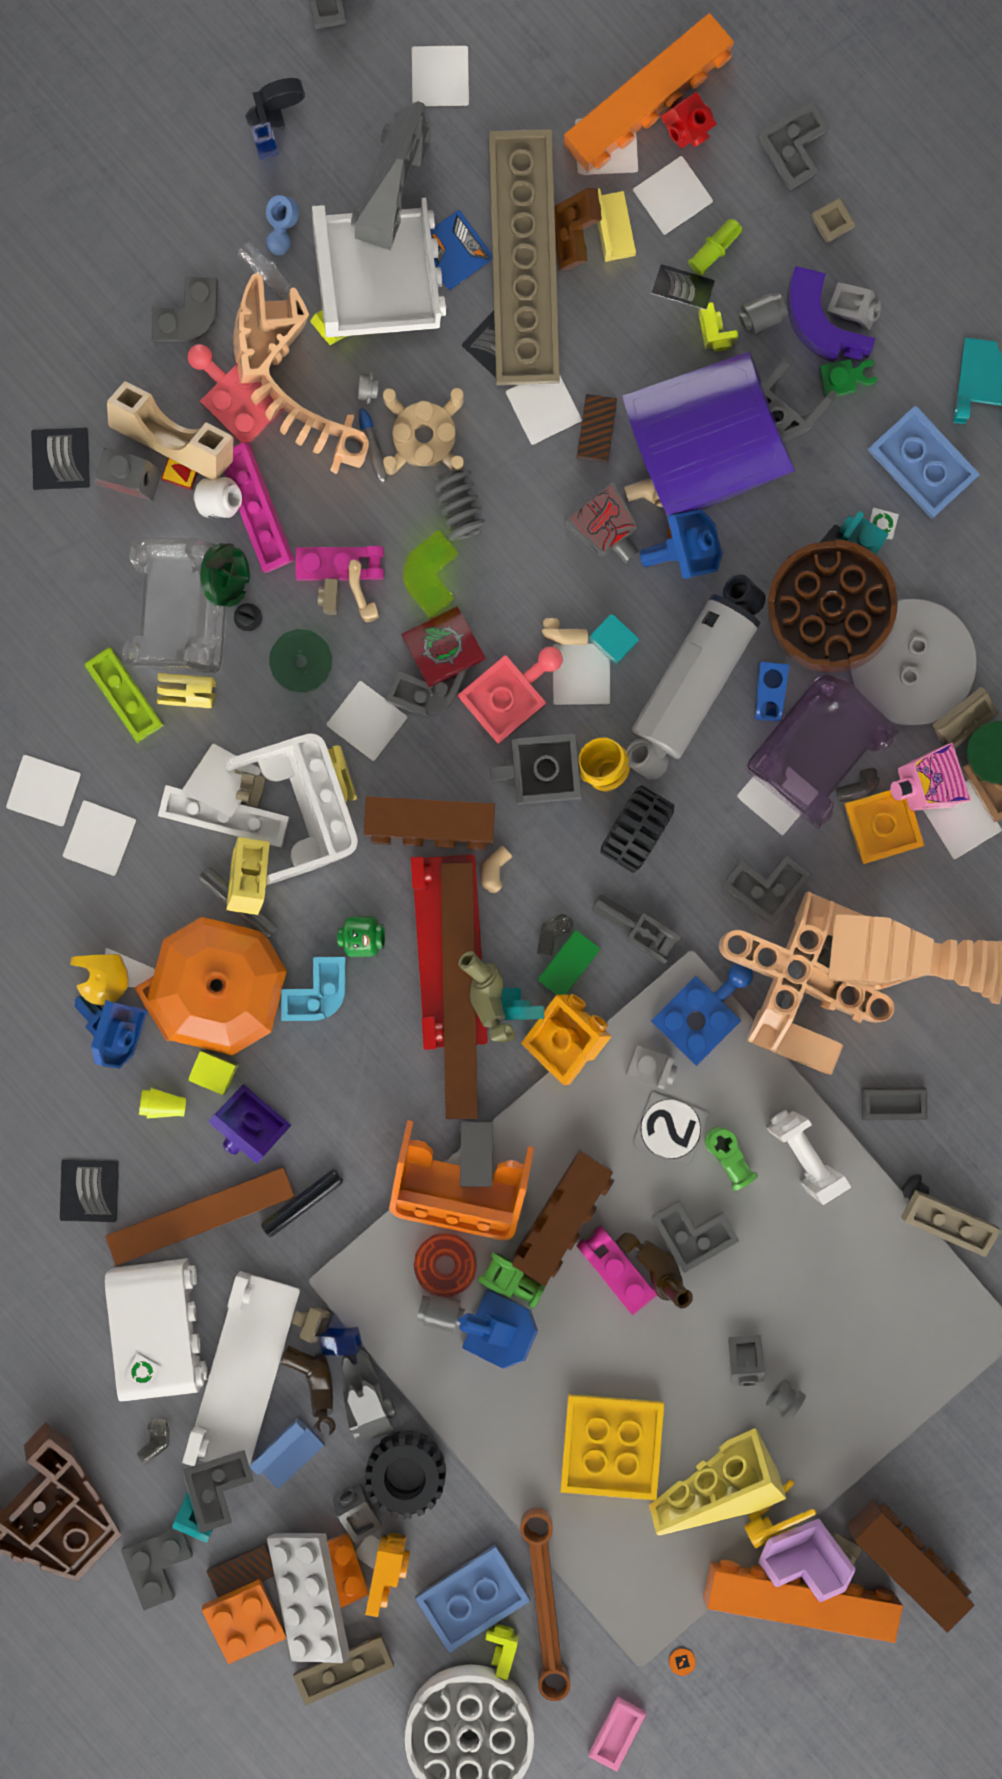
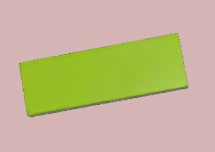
(123, 694)

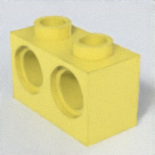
(248, 875)

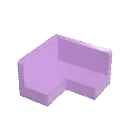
(808, 1554)

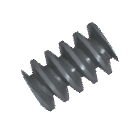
(458, 504)

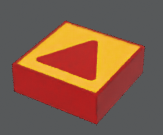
(179, 475)

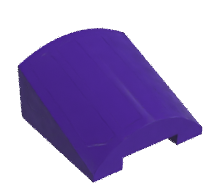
(707, 435)

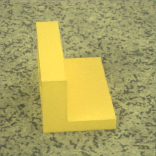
(615, 227)

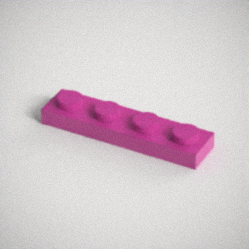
(258, 510)

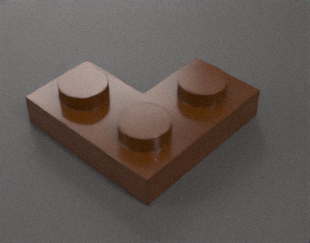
(570, 220)

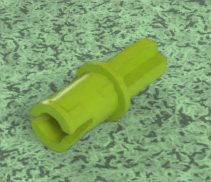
(715, 246)

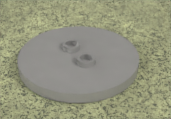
(922, 667)

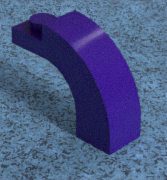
(812, 325)

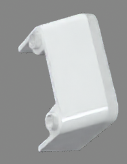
(318, 796)

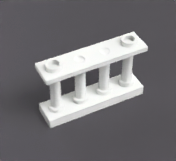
(821, 1180)

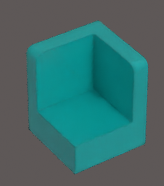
(613, 639)
(186, 1522)

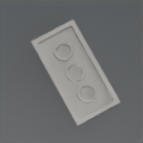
(308, 1597)

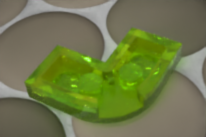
(421, 572)

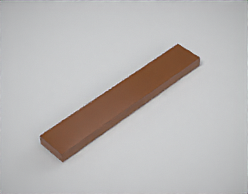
(200, 1216)

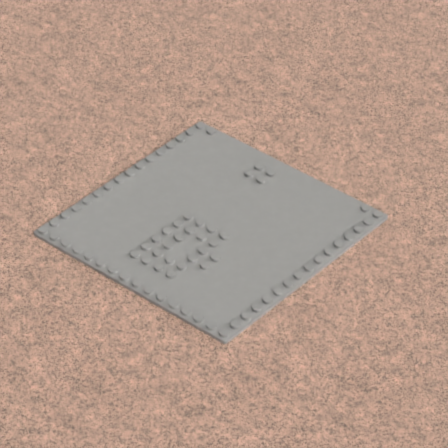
(844, 1295)

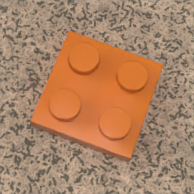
(244, 1621)

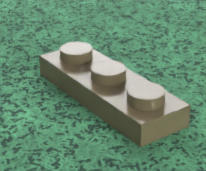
(950, 1223)
(328, 1678)

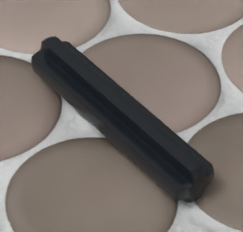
(302, 1203)

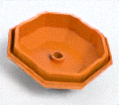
(225, 1018)

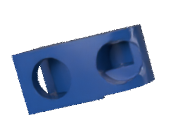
(770, 691)

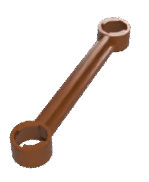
(545, 1605)

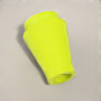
(160, 1104)

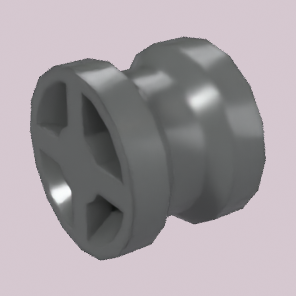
(785, 1400)

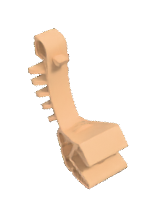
(261, 339)
(884, 953)

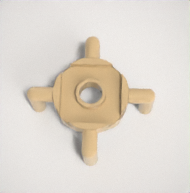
(423, 415)

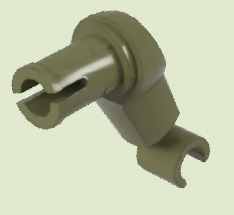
(486, 995)

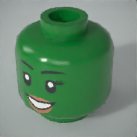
(361, 936)

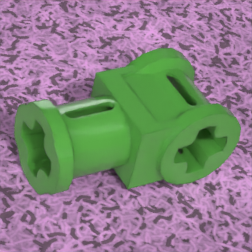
(730, 1157)
(510, 1279)

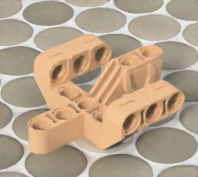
(774, 1025)

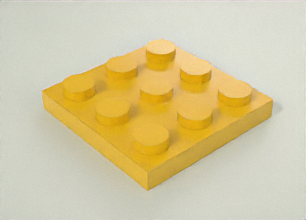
(612, 1447)

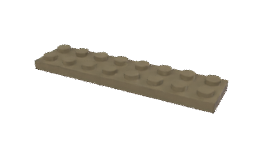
(524, 257)

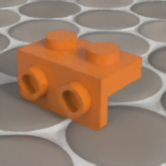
(346, 1570)

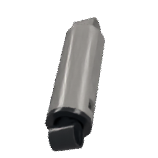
(695, 676)

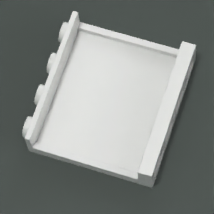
(376, 287)

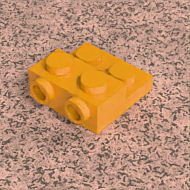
(566, 1037)
(389, 1566)

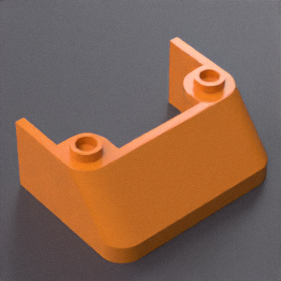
(432, 1194)

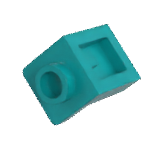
(863, 532)
(519, 1009)

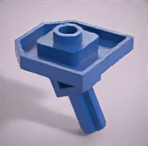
(692, 544)
(114, 1030)
(499, 1331)

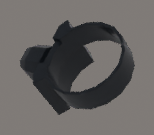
(273, 98)

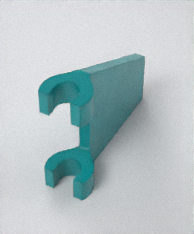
(979, 377)

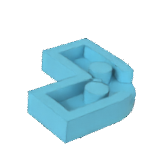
(323, 999)

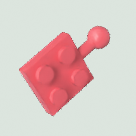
(231, 400)
(504, 696)

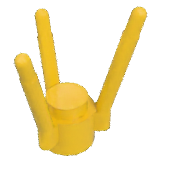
(762, 1529)

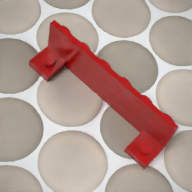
(428, 912)

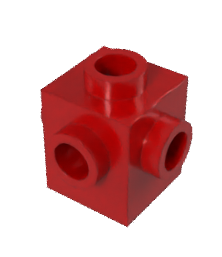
(689, 121)

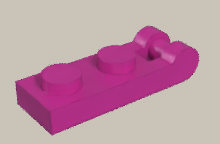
(334, 562)
(617, 1271)

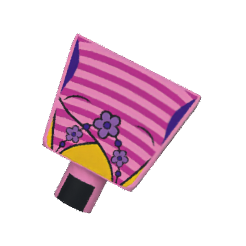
(932, 781)

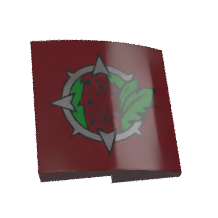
(443, 646)

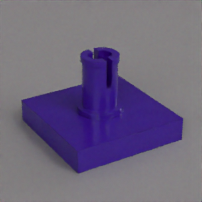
(249, 1124)

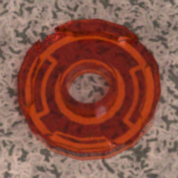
(445, 1245)

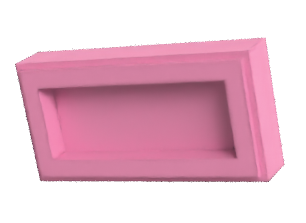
(617, 1733)

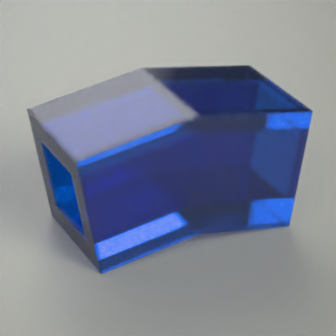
(264, 140)
(340, 1341)

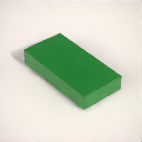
(569, 964)

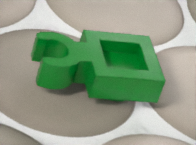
(843, 377)

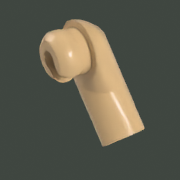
(642, 489)
(563, 636)
(491, 869)

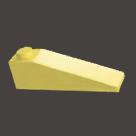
(727, 1486)

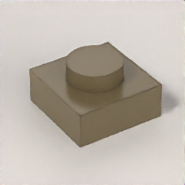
(833, 220)
(329, 596)

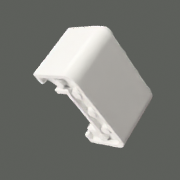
(154, 1319)

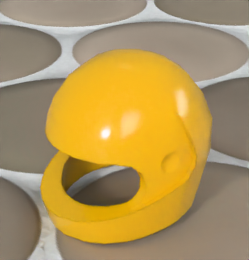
(603, 764)
(106, 980)

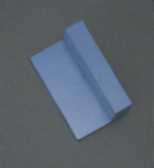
(287, 1453)

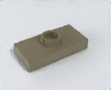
(965, 718)

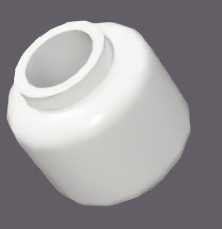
(217, 498)

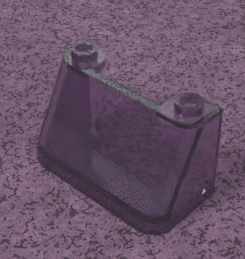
(819, 746)

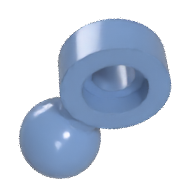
(278, 241)

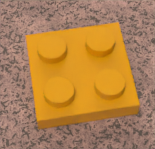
(883, 826)

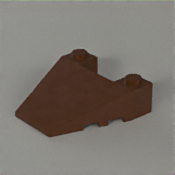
(59, 1514)

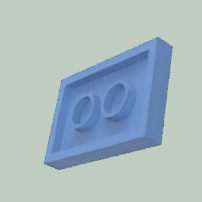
(923, 462)
(472, 1598)

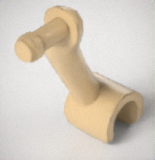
(367, 611)

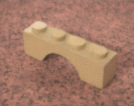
(139, 417)

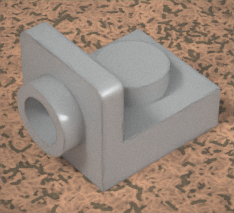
(855, 305)
(652, 1067)

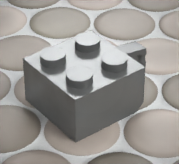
(542, 769)

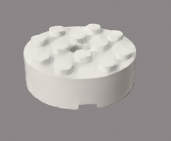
(473, 1700)

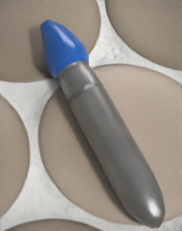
(374, 451)

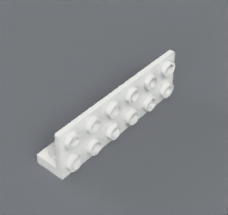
(243, 1369)

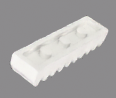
(244, 823)

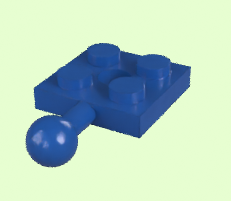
(718, 1017)

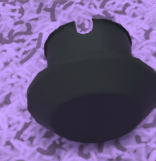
(247, 617)
(914, 1183)

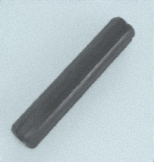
(219, 887)

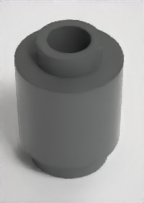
(763, 312)
(440, 1312)

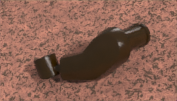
(662, 1268)
(319, 1381)

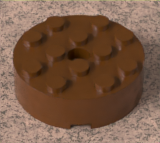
(841, 638)

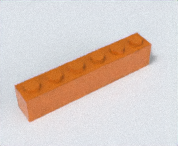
(648, 93)
(754, 1595)

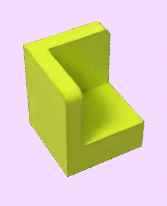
(213, 1072)

